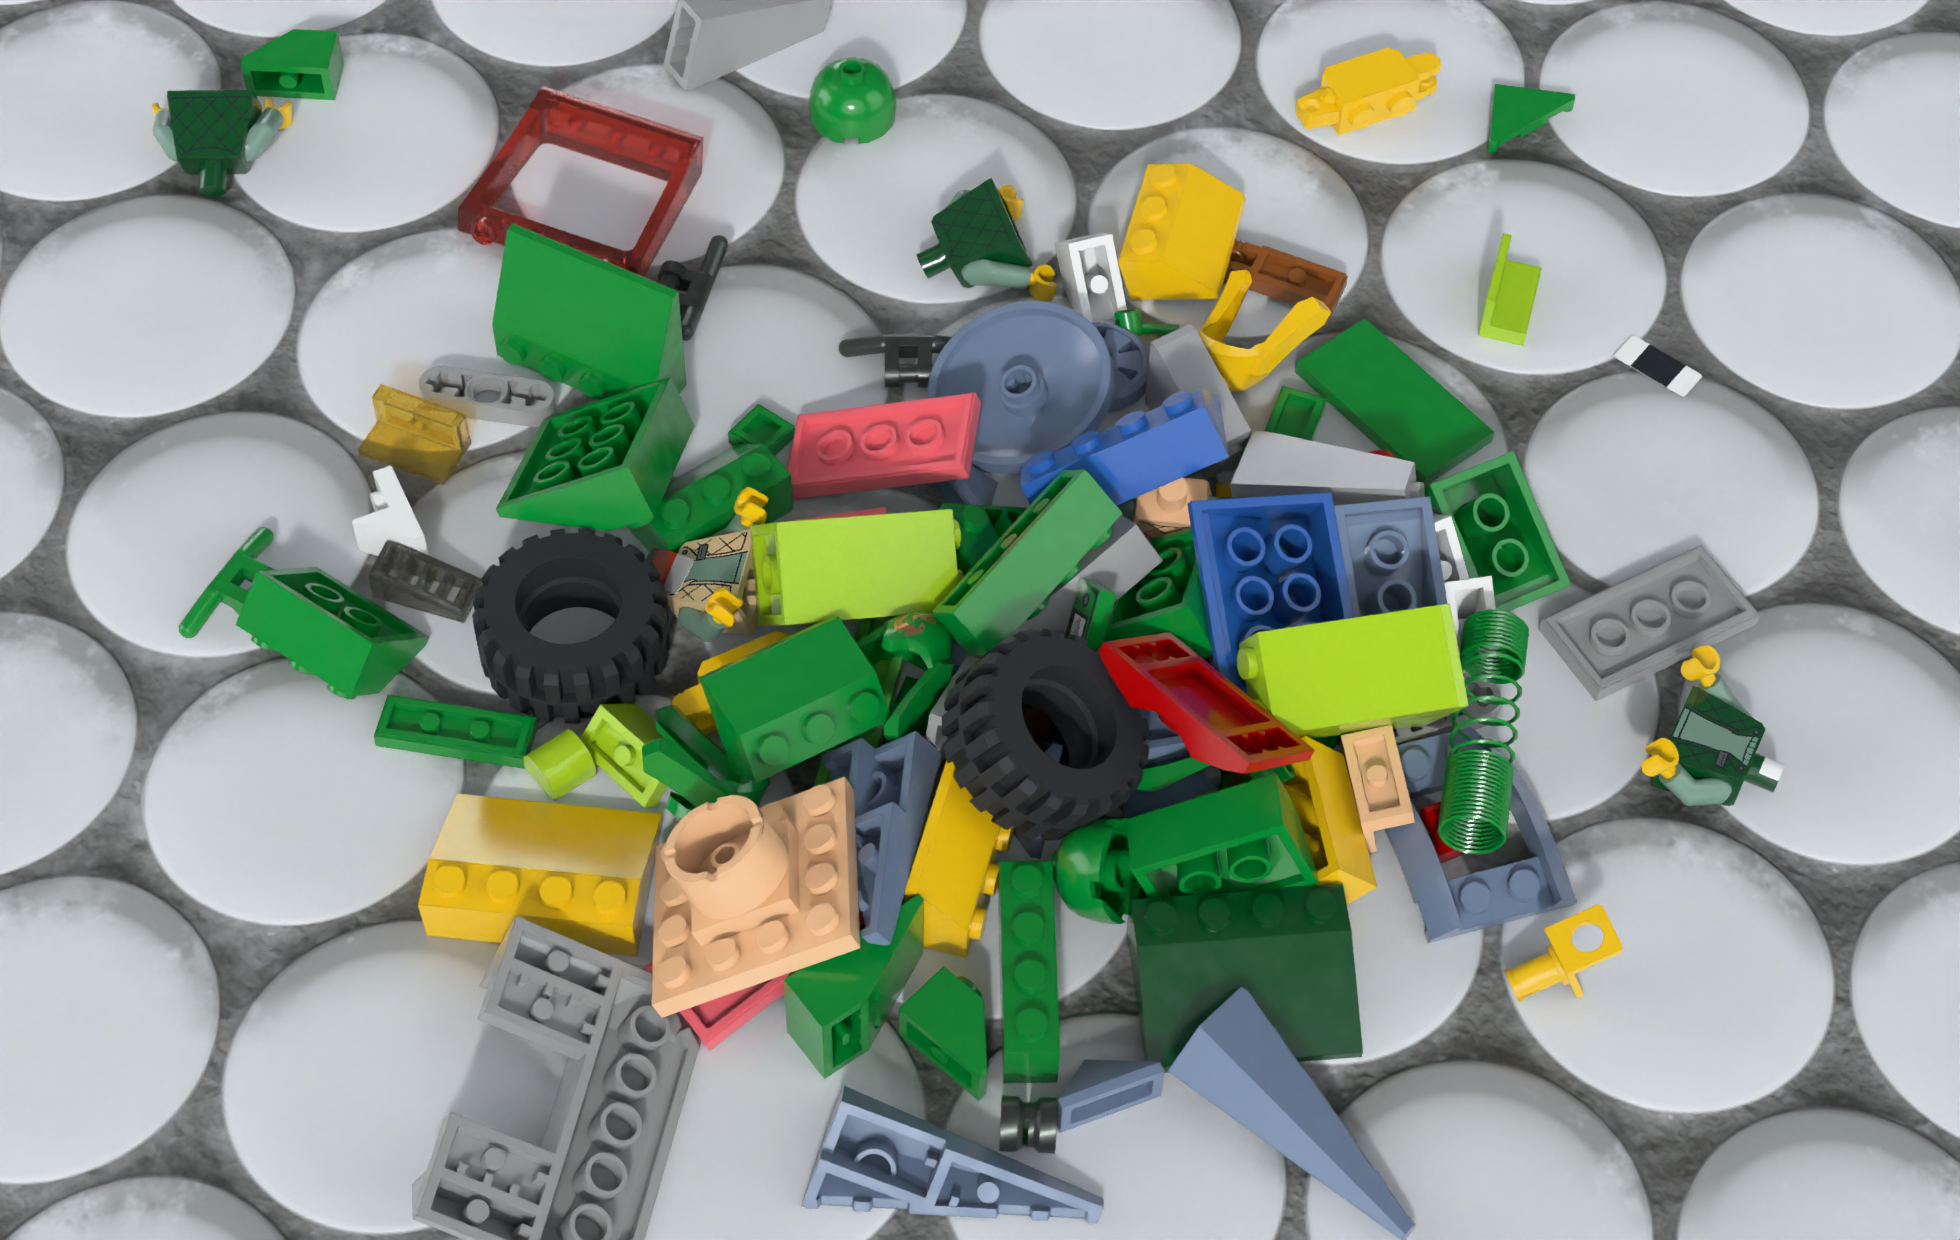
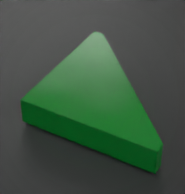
(1522, 111)

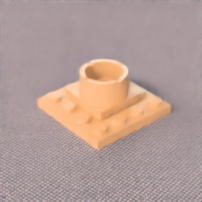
(753, 894)

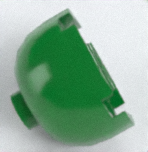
(852, 101)
(1095, 871)

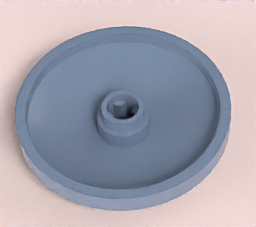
(1037, 378)

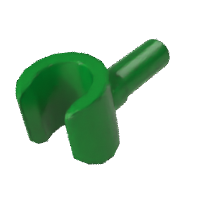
(1132, 320)

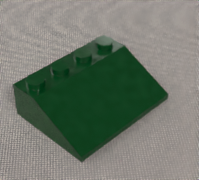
(1276, 943)

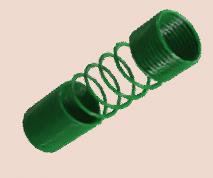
(1479, 780)

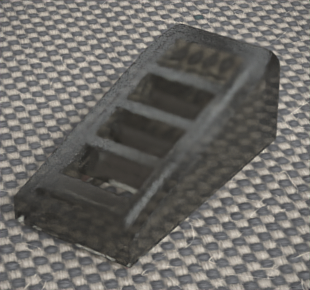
(410, 562)

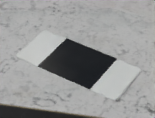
(1658, 366)

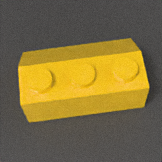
(1180, 234)
(1331, 821)
(956, 868)

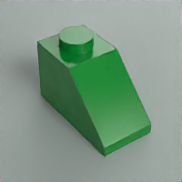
(296, 66)
(949, 1028)

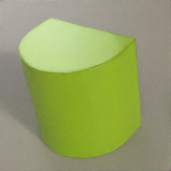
(560, 764)

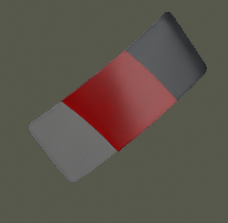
(671, 567)

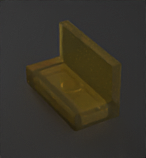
(416, 435)

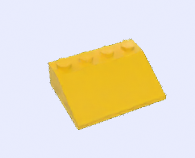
(545, 862)

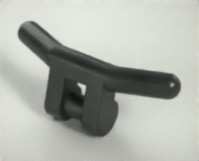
(695, 283)
(896, 347)

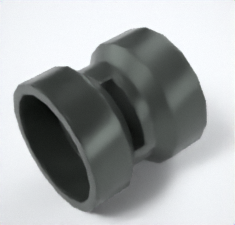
(1041, 1124)

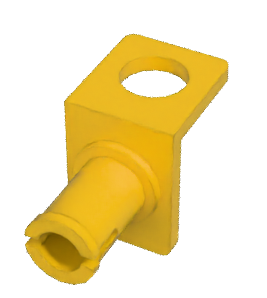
(1563, 958)

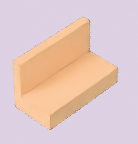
(1377, 781)

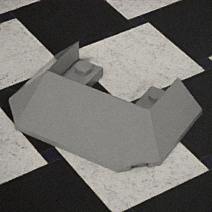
(609, 1117)

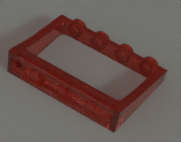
(601, 134)

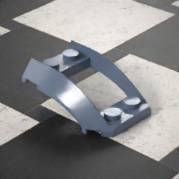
(1485, 896)

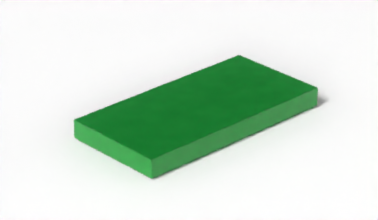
(1394, 401)

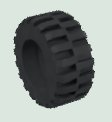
(559, 575)
(1006, 766)

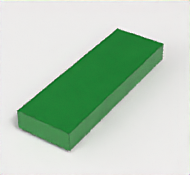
(455, 731)

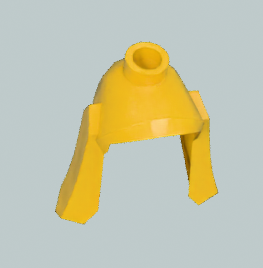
(1248, 367)

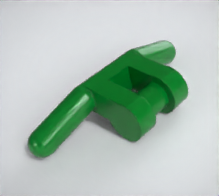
(226, 583)

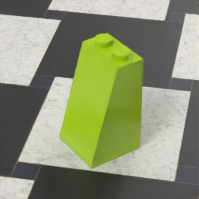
(854, 566)
(1357, 672)

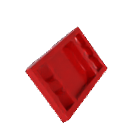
(1200, 705)

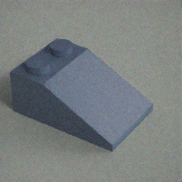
(1390, 555)

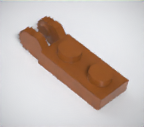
(1286, 275)

